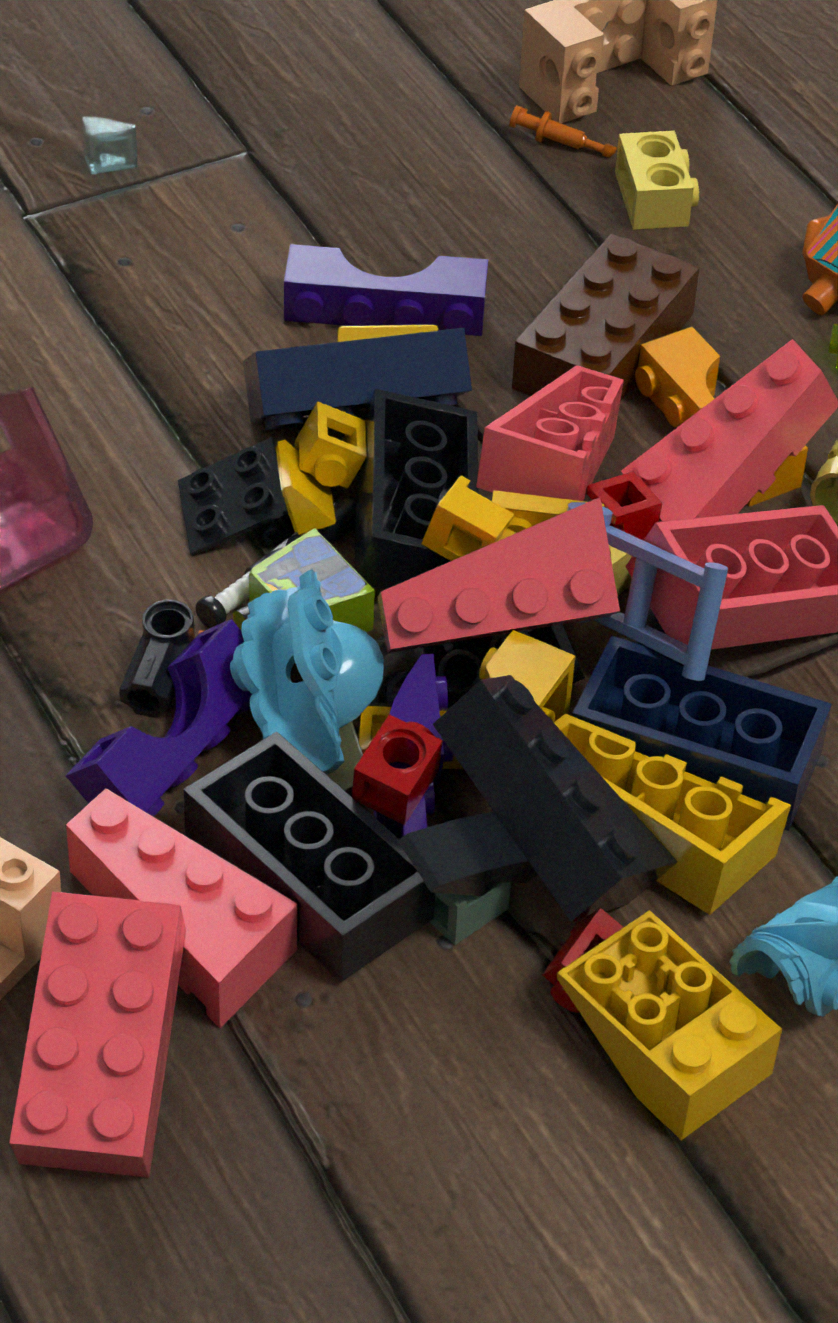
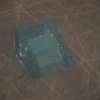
(109, 144)

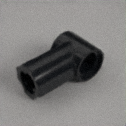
(166, 633)

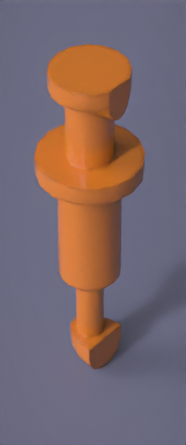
(556, 131)

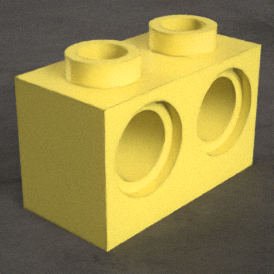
(655, 180)

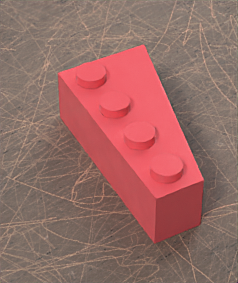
(553, 437)
(232, 921)

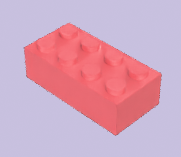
(776, 580)
(99, 1035)

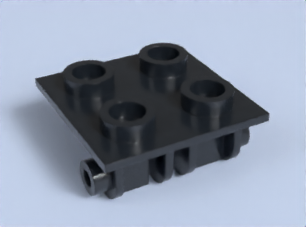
(234, 499)

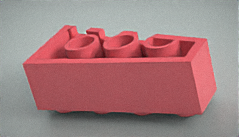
(738, 438)
(520, 583)

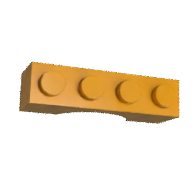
(682, 378)

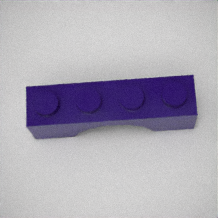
(330, 290)
(206, 699)

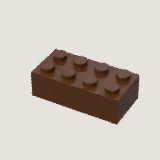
(605, 315)

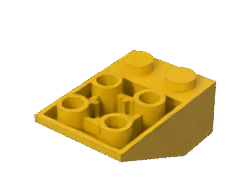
(671, 1023)

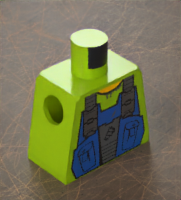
(341, 585)

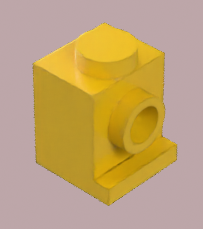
(328, 458)
(466, 522)

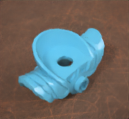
(335, 659)
(802, 946)

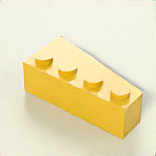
(704, 825)

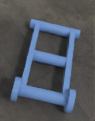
(633, 623)

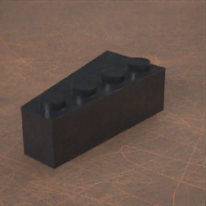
(552, 799)

